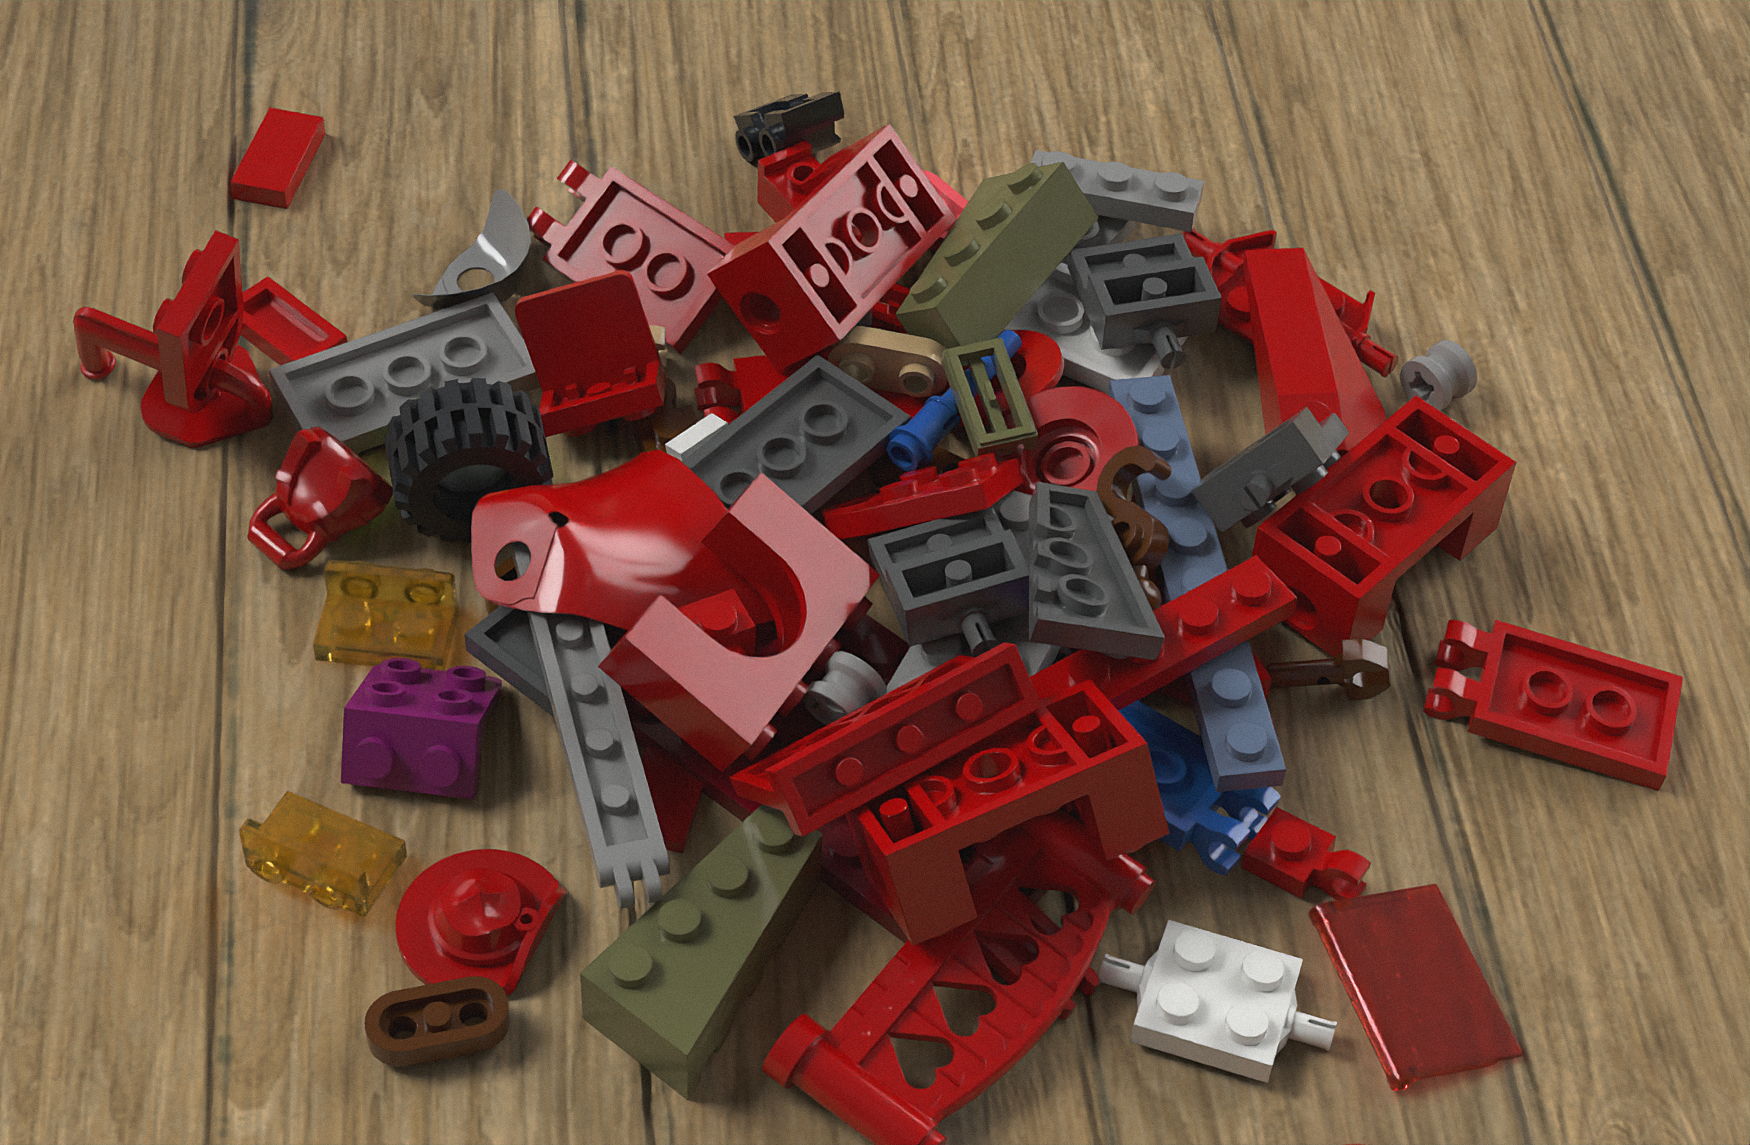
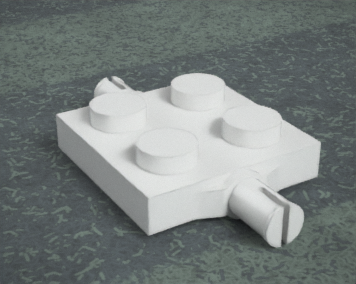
(1217, 1001)

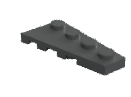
(1082, 579)

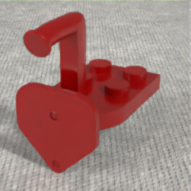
(203, 378)

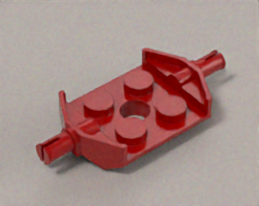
(1228, 273)

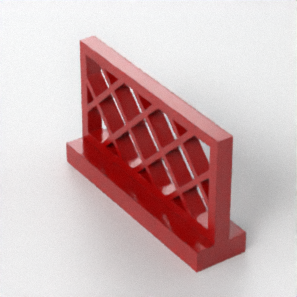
(891, 738)

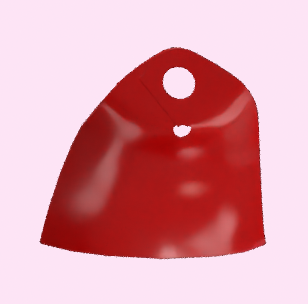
(623, 544)

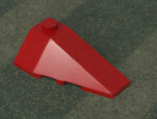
(1304, 348)

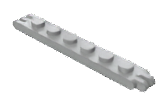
(598, 749)

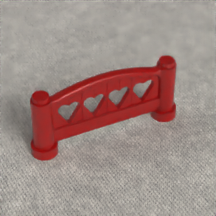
(855, 1064)

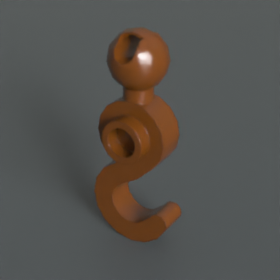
(1139, 532)

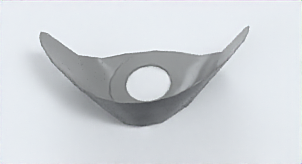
(498, 249)

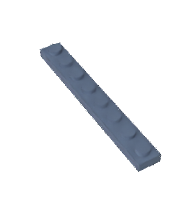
(1227, 689)

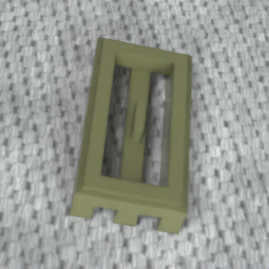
(1001, 437)

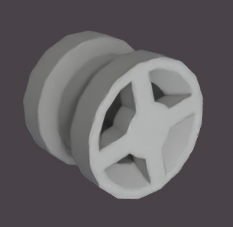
(1439, 375)
(843, 689)

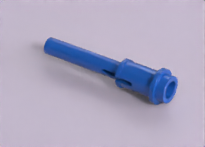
(913, 443)

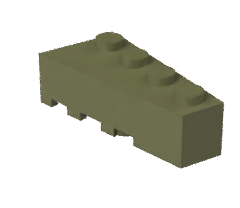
(997, 255)
(699, 952)

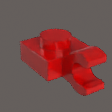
(1302, 855)

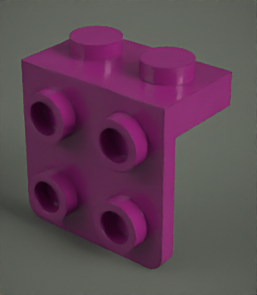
(418, 728)

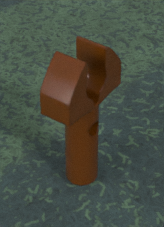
(1360, 669)

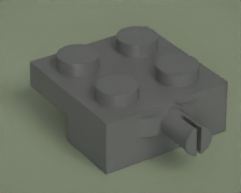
(1146, 294)
(1263, 472)
(953, 577)

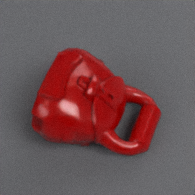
(322, 493)

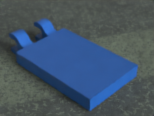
(1190, 793)

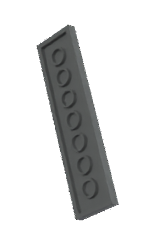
(802, 435)

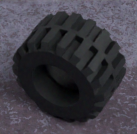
(459, 448)

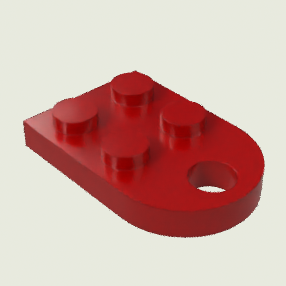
(925, 497)

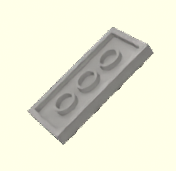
(366, 380)

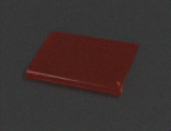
(1414, 984)

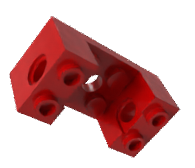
(836, 252)
(1346, 551)
(1063, 755)

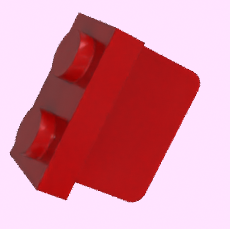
(591, 353)

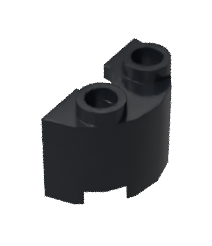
(787, 123)

